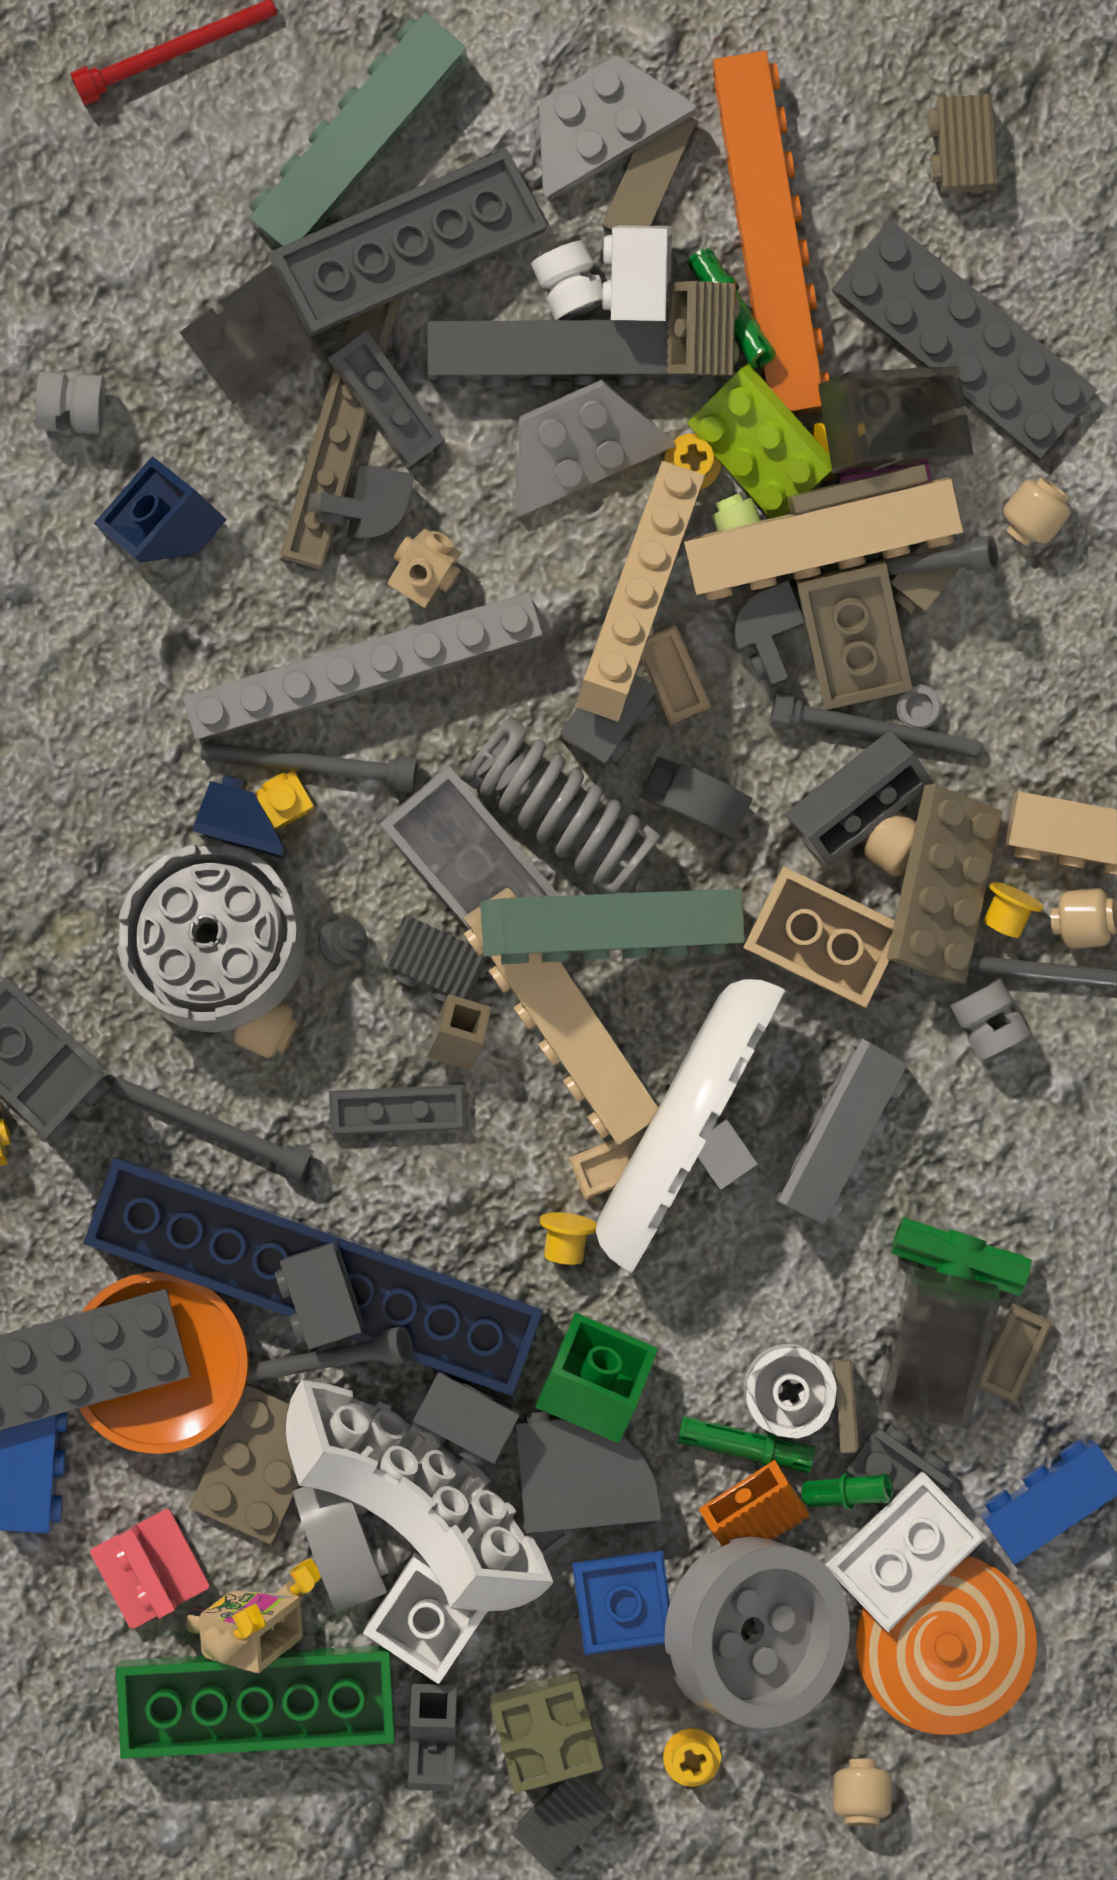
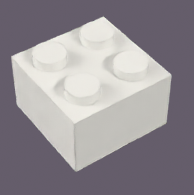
(639, 272)
(420, 1624)

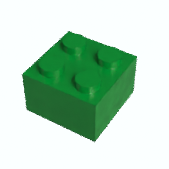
(596, 1377)

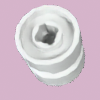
(569, 279)

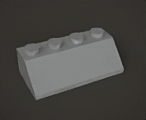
(841, 1131)

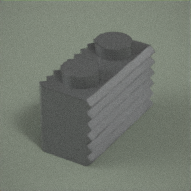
(435, 960)
(563, 1820)

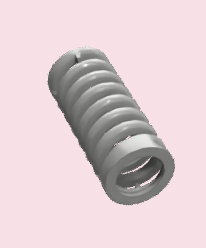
(496, 757)

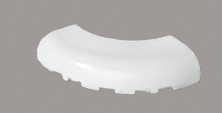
(685, 1119)
(420, 1492)

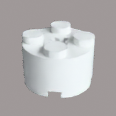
(815, 1396)

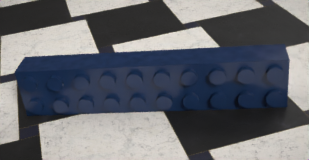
(240, 1248)

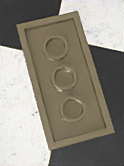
(944, 884)

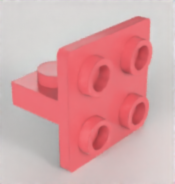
(150, 1568)

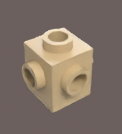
(425, 566)

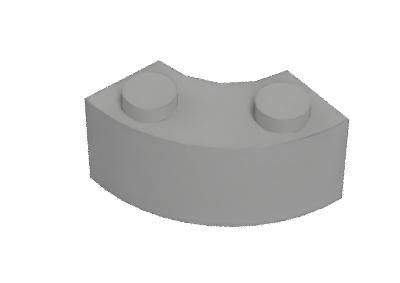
(341, 1547)

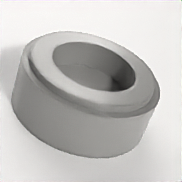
(919, 707)

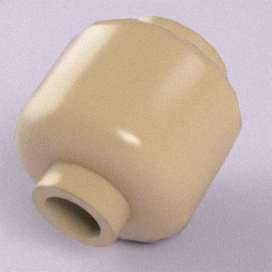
(1036, 511)
(891, 844)
(1085, 918)
(269, 1032)
(862, 1793)

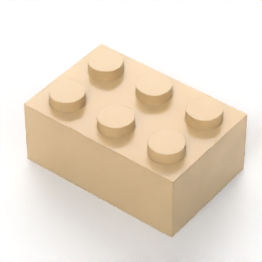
(822, 937)

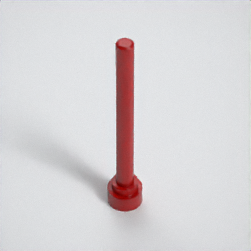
(94, 82)

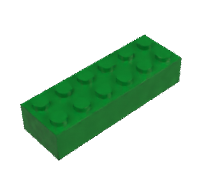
(292, 1704)

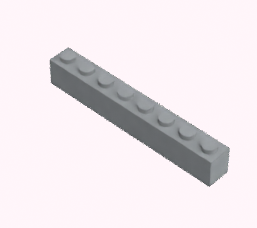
(363, 667)

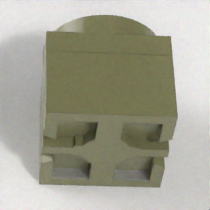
(546, 1731)

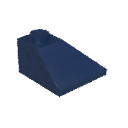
(159, 516)
(237, 818)

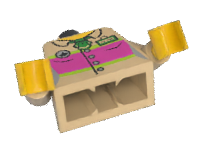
(254, 1627)

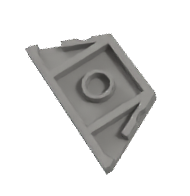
(602, 121)
(580, 443)

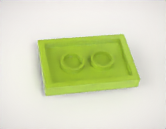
(761, 442)

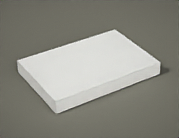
(905, 1551)

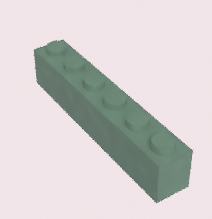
(359, 133)
(611, 923)

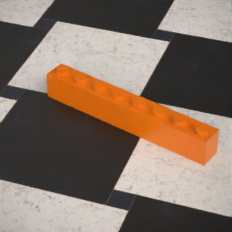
(767, 226)

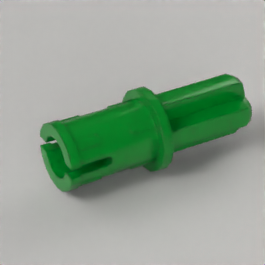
(848, 1491)

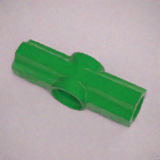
(961, 1255)

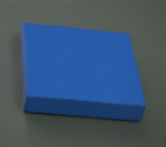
(622, 1601)

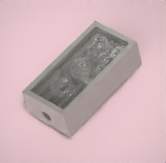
(461, 846)

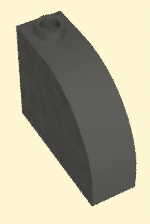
(580, 1477)

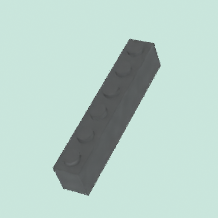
(549, 353)

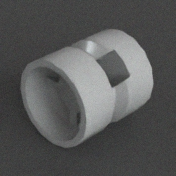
(70, 402)
(982, 1005)

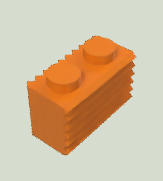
(755, 1507)

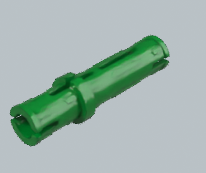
(747, 330)
(746, 1444)

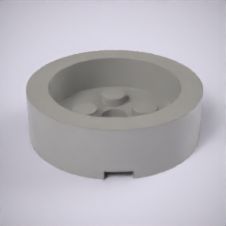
(220, 981)
(798, 1639)

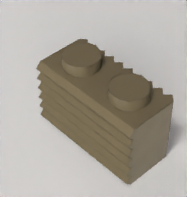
(963, 143)
(702, 328)

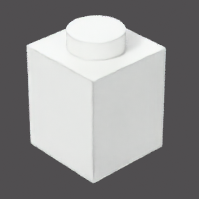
(725, 1155)

